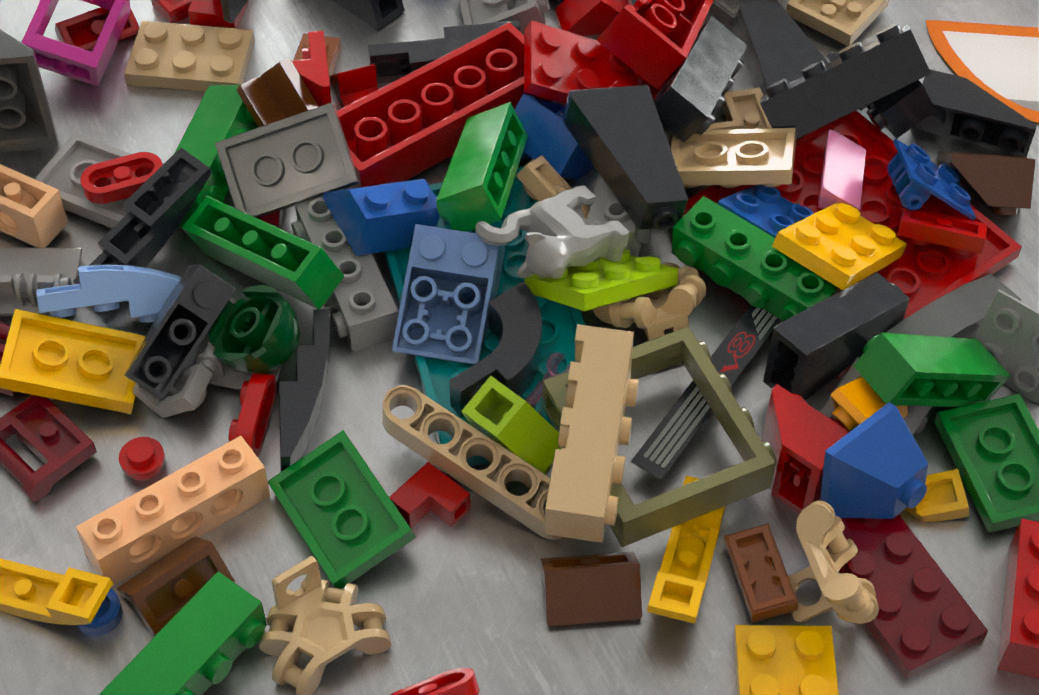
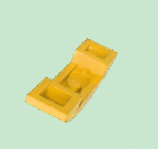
(686, 566)
(51, 595)

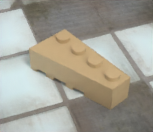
(591, 434)

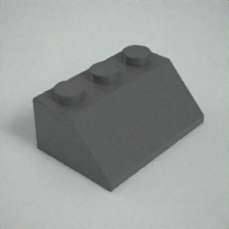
(23, 100)

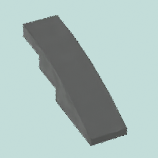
(955, 313)

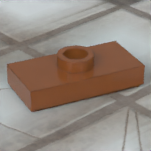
(760, 573)

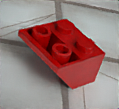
(799, 442)

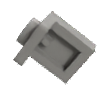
(184, 395)

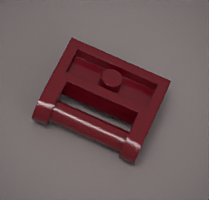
(49, 437)

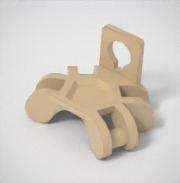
(659, 308)
(845, 593)
(320, 624)

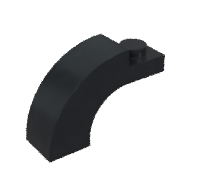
(518, 326)

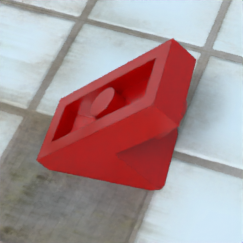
(314, 68)
(354, 84)

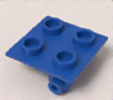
(919, 178)
(765, 208)

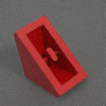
(587, 16)

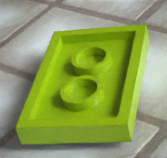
(605, 281)

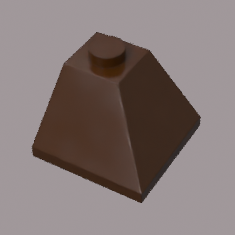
(994, 179)

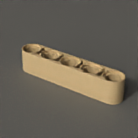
(466, 443)

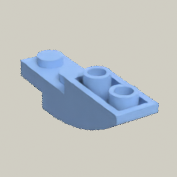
(107, 286)

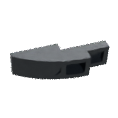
(402, 58)

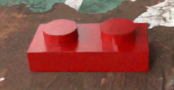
(956, 233)

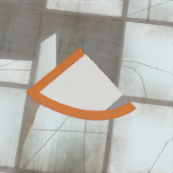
(994, 58)

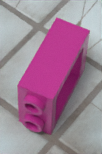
(71, 60)

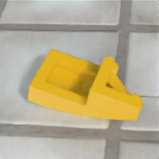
(943, 499)

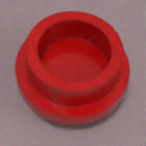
(142, 458)

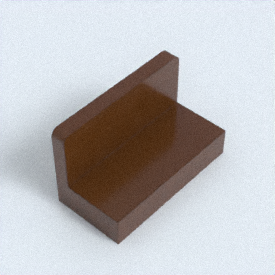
(276, 94)
(172, 582)
(592, 588)

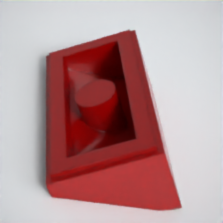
(85, 28)

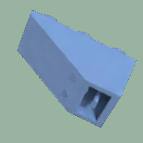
(447, 295)

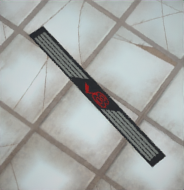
(691, 408)

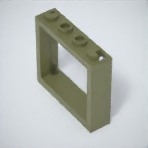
(707, 493)

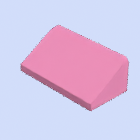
(841, 172)

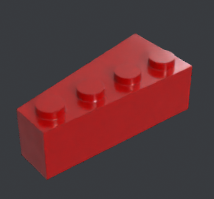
(655, 36)

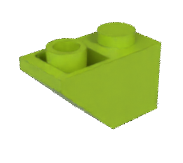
(513, 424)

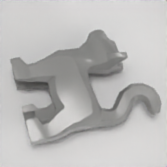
(559, 234)

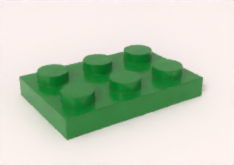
(996, 457)
(341, 510)

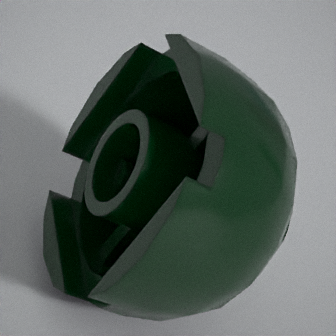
(255, 331)

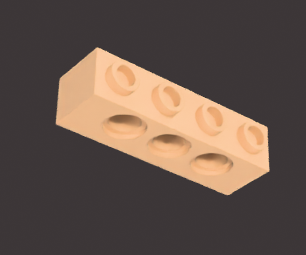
(29, 208)
(174, 511)

